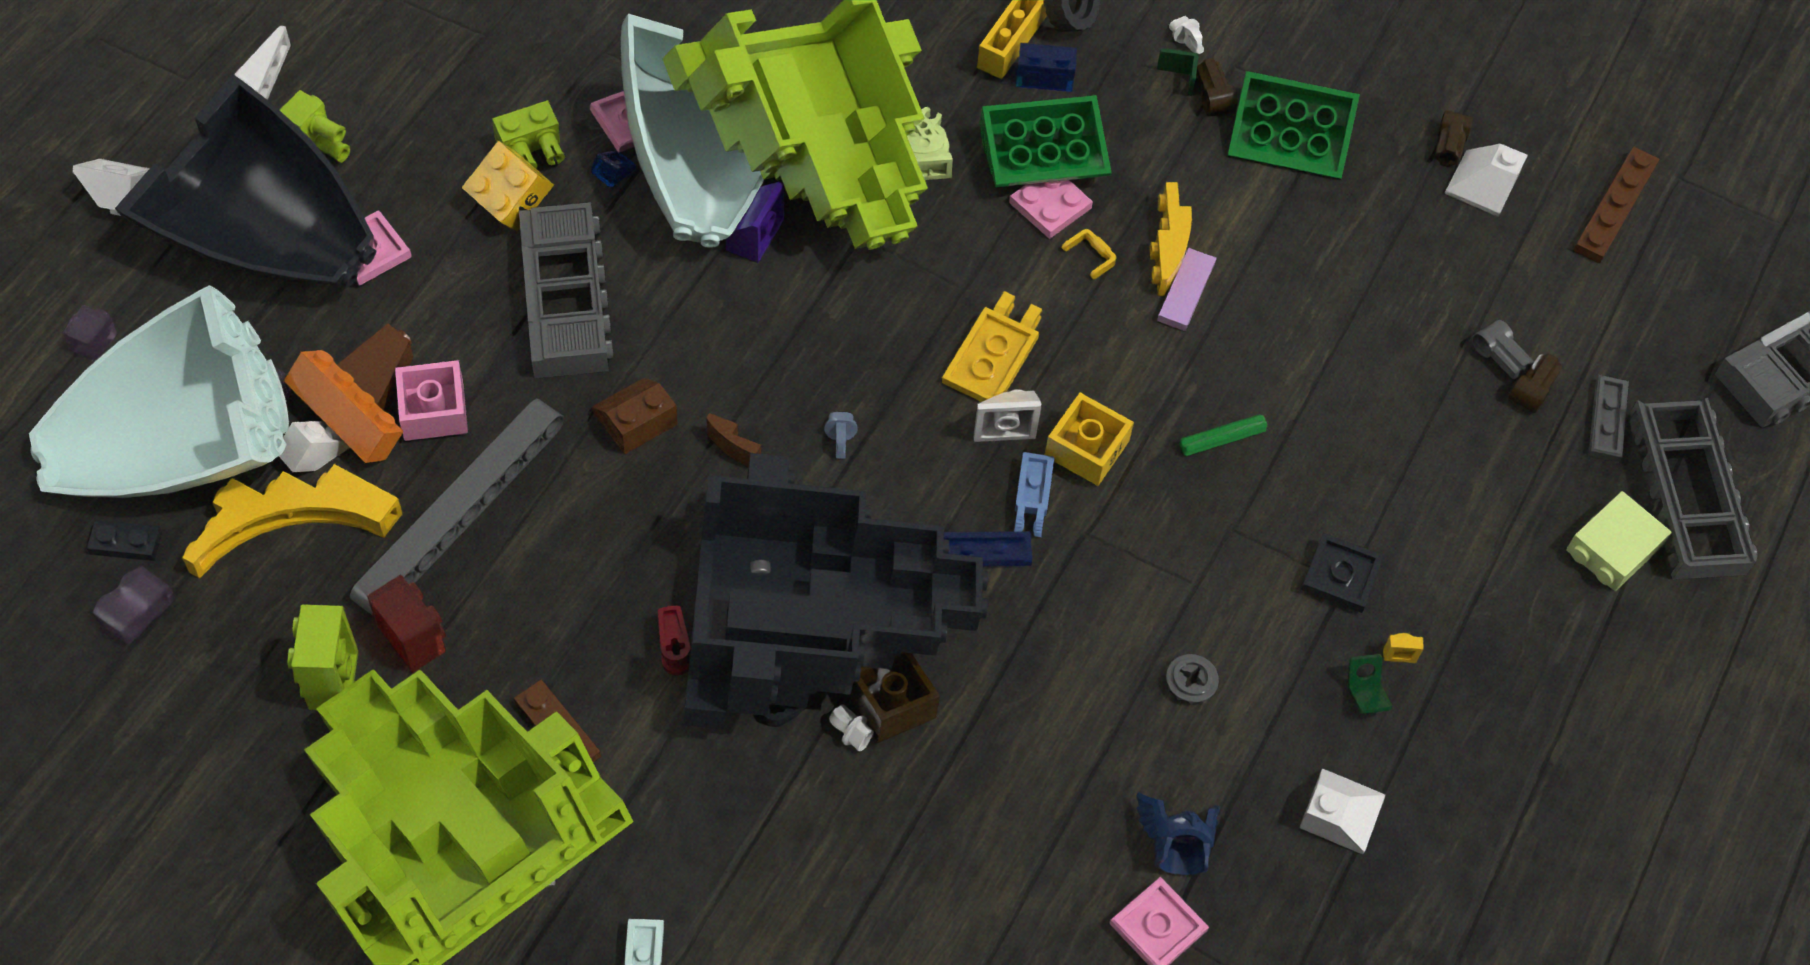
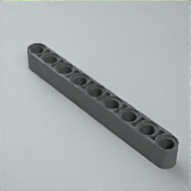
(463, 500)

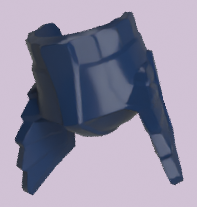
(1180, 840)

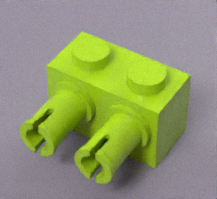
(310, 116)
(529, 131)

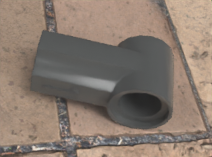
(1498, 342)

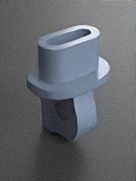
(840, 428)

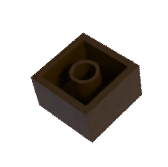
(895, 697)

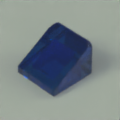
(612, 167)

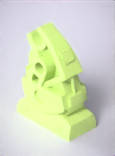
(931, 148)

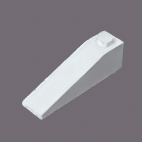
(265, 64)

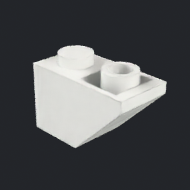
(311, 446)

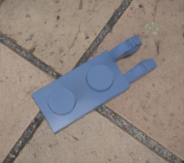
(1033, 490)

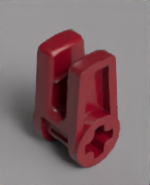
(673, 640)

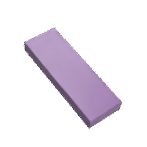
(1186, 289)

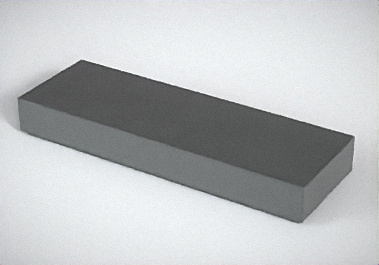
(1608, 418)

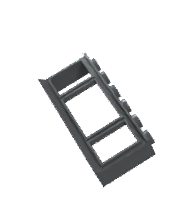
(1664, 488)

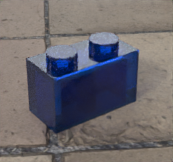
(1046, 67)

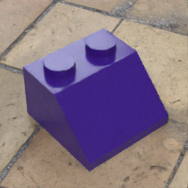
(759, 223)

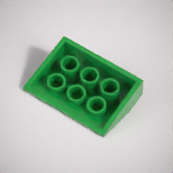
(1293, 125)
(1044, 141)

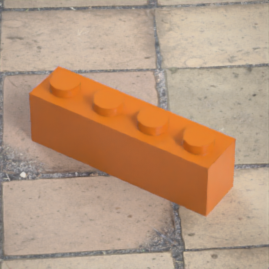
(343, 405)

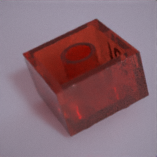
(407, 622)

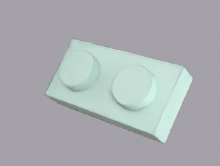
(644, 942)

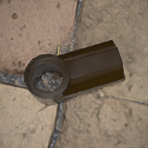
(1216, 93)
(1453, 134)
(1534, 386)

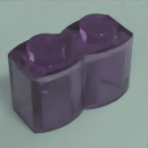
(133, 605)

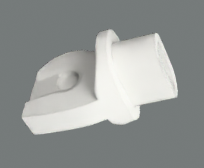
(1187, 32)
(853, 727)

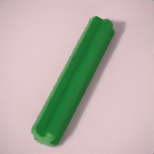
(1223, 434)

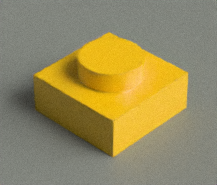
(1403, 648)

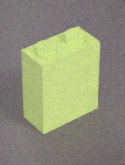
(1618, 541)

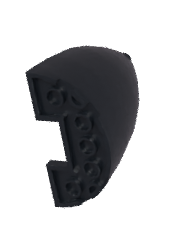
(254, 197)

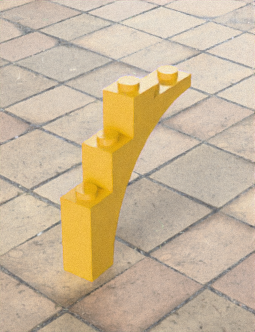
(287, 502)

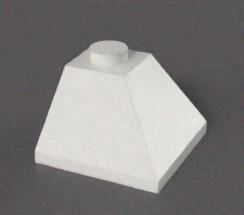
(1486, 177)
(108, 181)
(1008, 417)
(1342, 811)

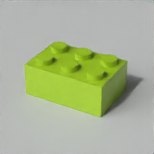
(323, 653)

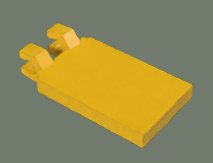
(993, 351)

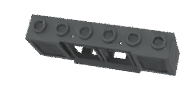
(570, 340)
(1764, 378)

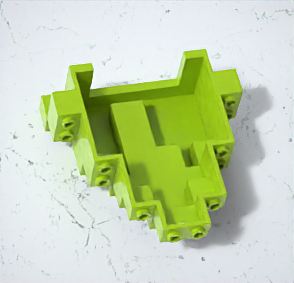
(818, 111)
(448, 814)

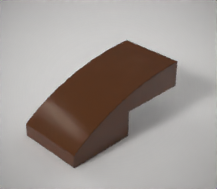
(725, 436)

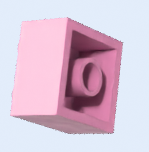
(431, 400)

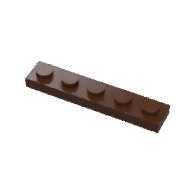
(1616, 205)

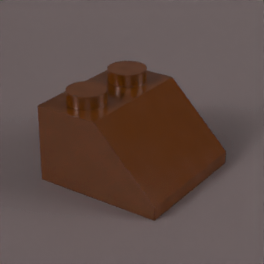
(637, 414)

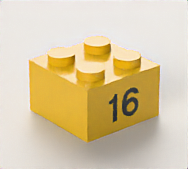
(507, 185)
(1089, 439)

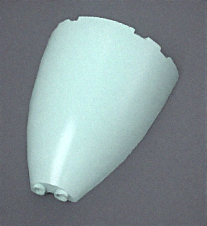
(678, 144)
(166, 408)

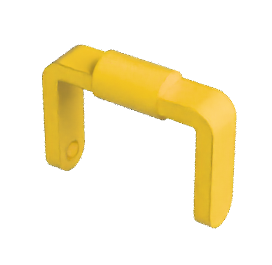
(1099, 245)

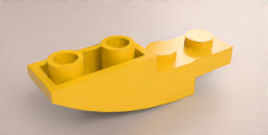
(1171, 238)

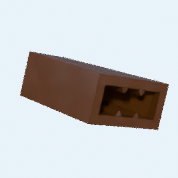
(375, 363)

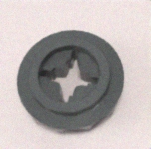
(1187, 666)

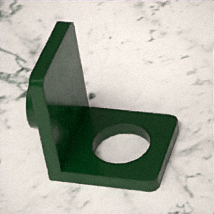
(1179, 62)
(1367, 690)

